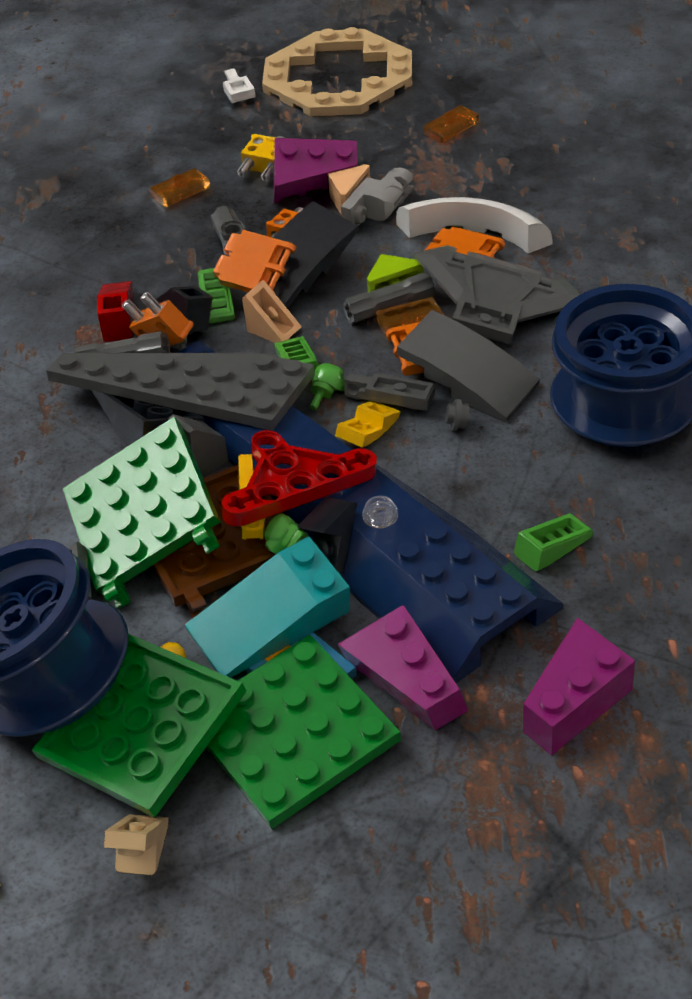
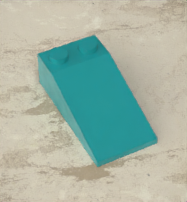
(271, 609)

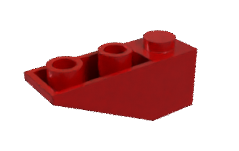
(112, 317)

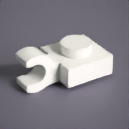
(237, 88)

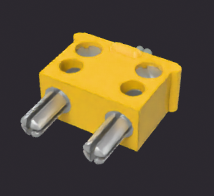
(258, 156)

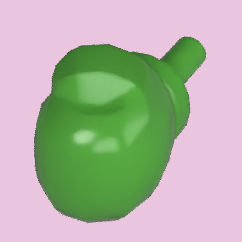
(326, 381)
(282, 533)

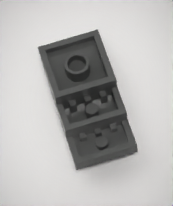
(468, 365)

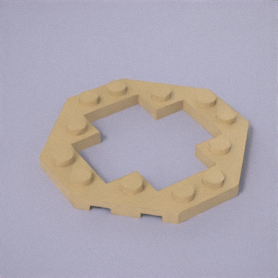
(348, 102)

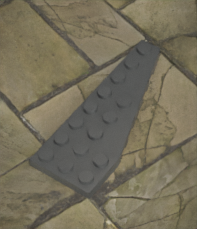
(224, 386)

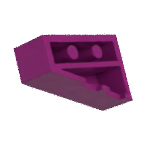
(305, 164)
(406, 667)
(576, 687)

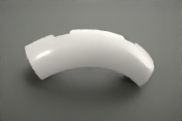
(475, 216)

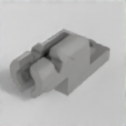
(377, 198)

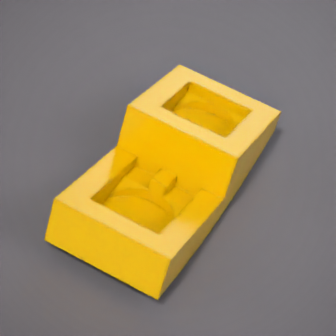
(369, 424)

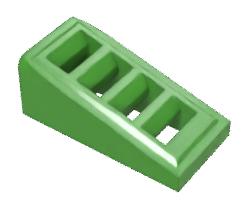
(221, 296)
(296, 350)
(549, 542)

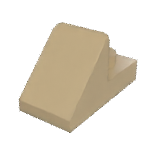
(137, 843)

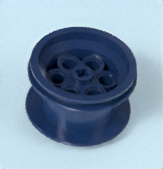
(624, 365)
(53, 640)

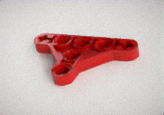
(307, 468)

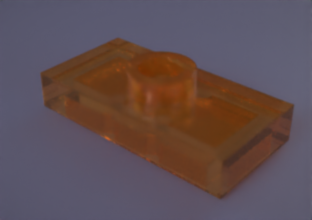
(451, 124)
(179, 187)
(405, 313)

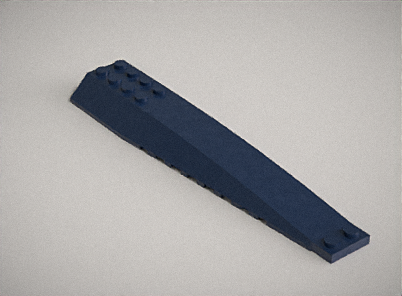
(426, 560)

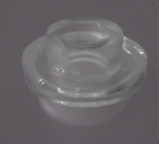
(380, 512)

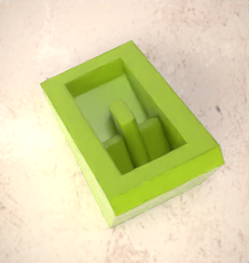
(391, 270)

